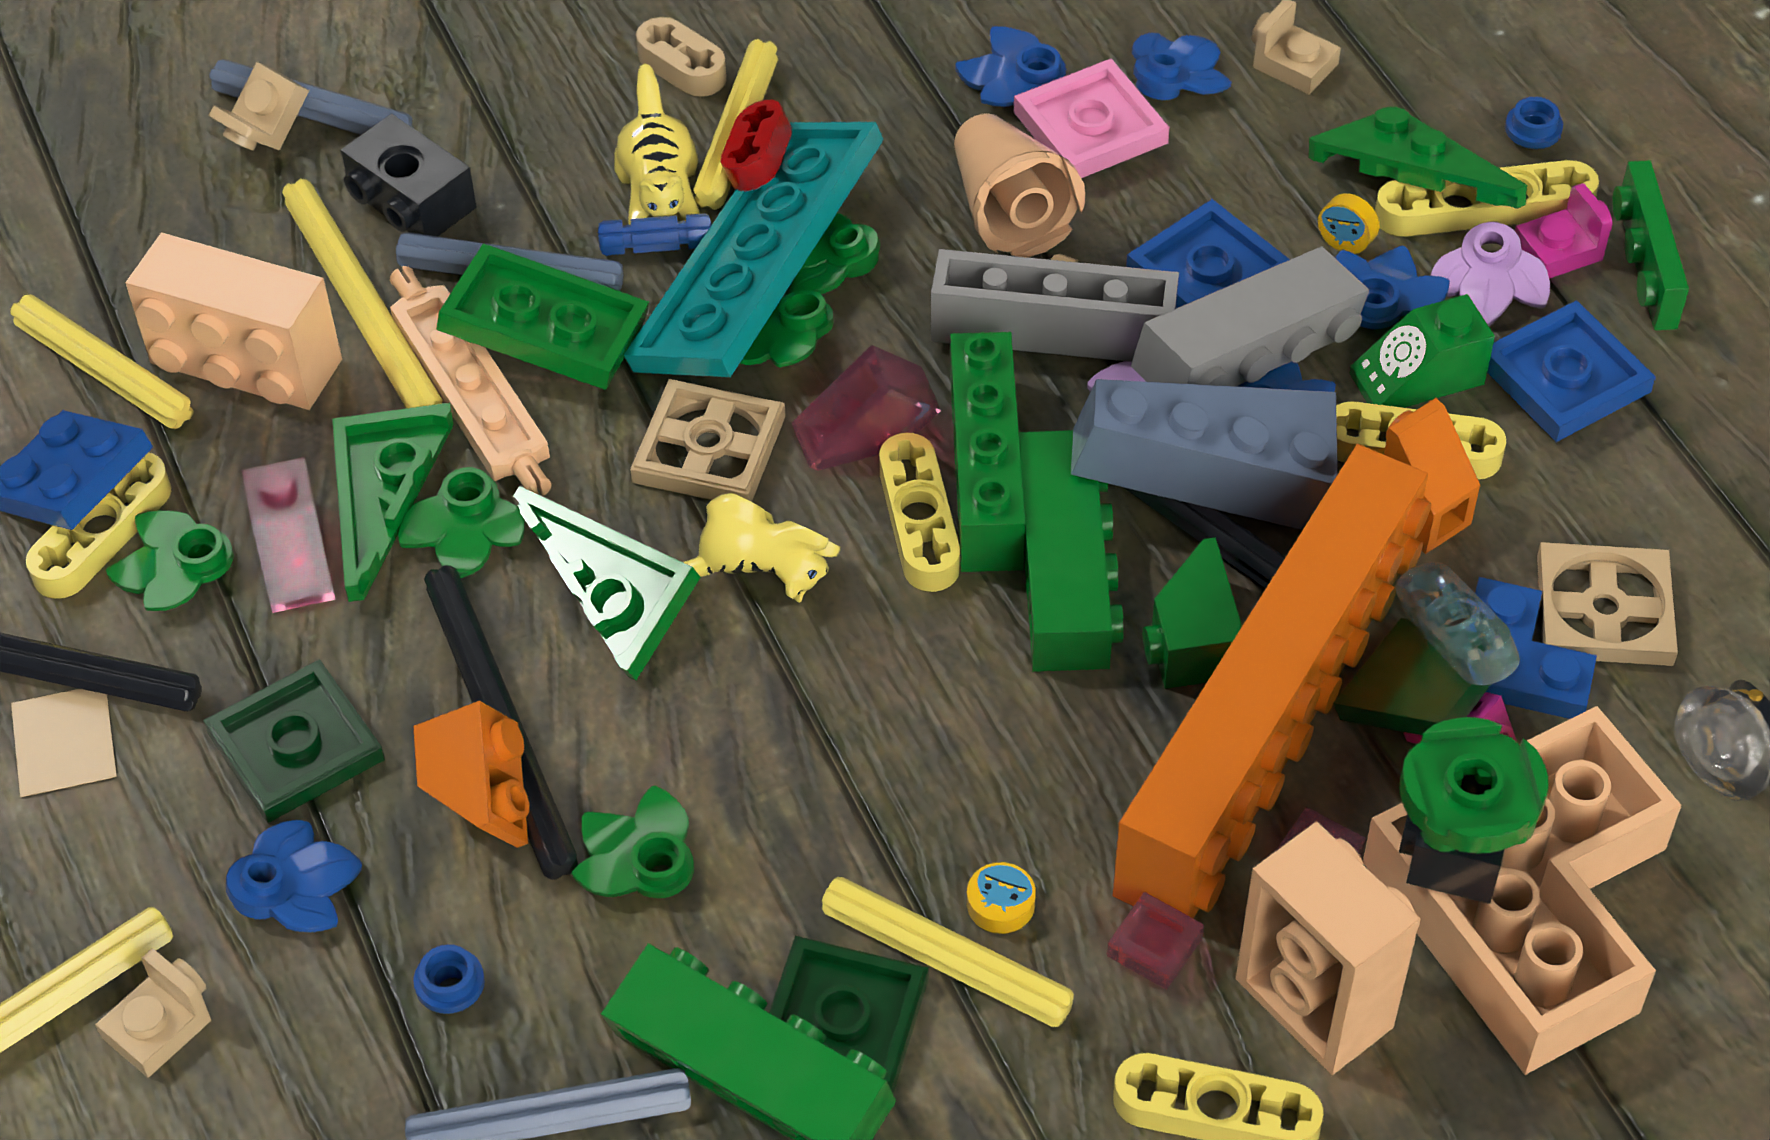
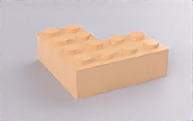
(1546, 953)

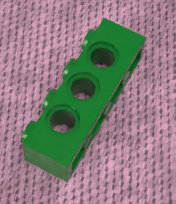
(986, 452)

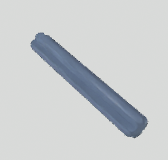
(320, 104)
(455, 255)
(557, 1109)

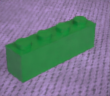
(1066, 559)
(745, 1053)

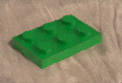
(543, 316)

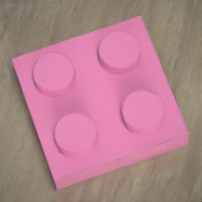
(1092, 118)

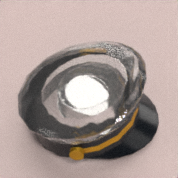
(1727, 738)

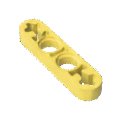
(1419, 219)

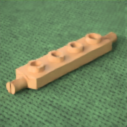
(473, 385)

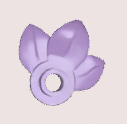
(1496, 276)

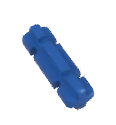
(652, 234)

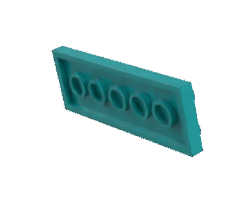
(753, 254)

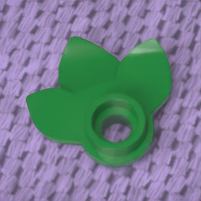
(841, 253)
(792, 330)
(463, 528)
(173, 561)
(629, 847)

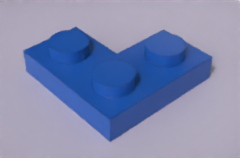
(1547, 676)

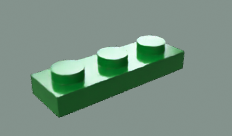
(1651, 245)

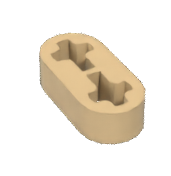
(687, 52)

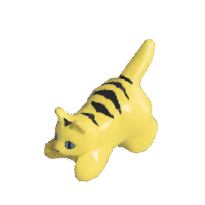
(656, 157)
(746, 540)

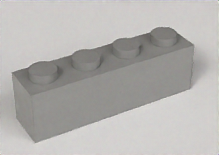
(1048, 302)
(1253, 324)

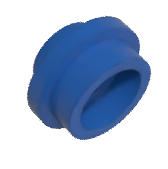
(1534, 123)
(446, 963)

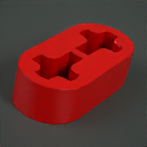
(756, 145)

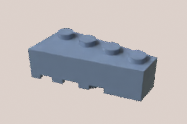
(1212, 445)

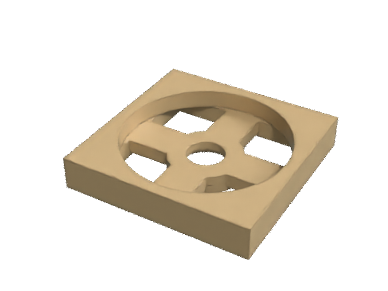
(693, 477)
(1603, 564)

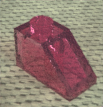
(864, 408)
(288, 534)

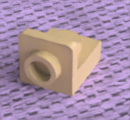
(1290, 51)
(263, 109)
(157, 1014)

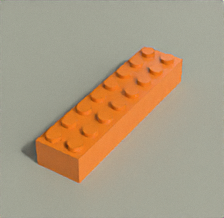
(1270, 685)

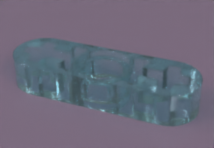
(1457, 642)

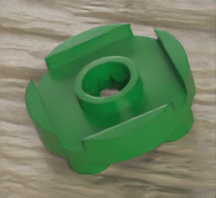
(1468, 821)

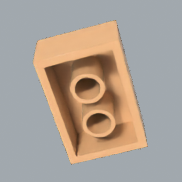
(235, 320)
(1326, 946)

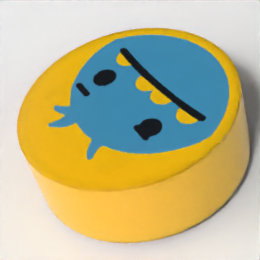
(1348, 223)
(1001, 897)

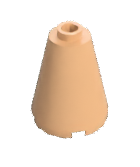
(1016, 187)

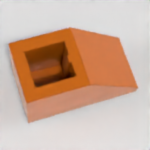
(1431, 444)
(475, 768)

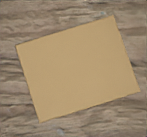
(62, 741)

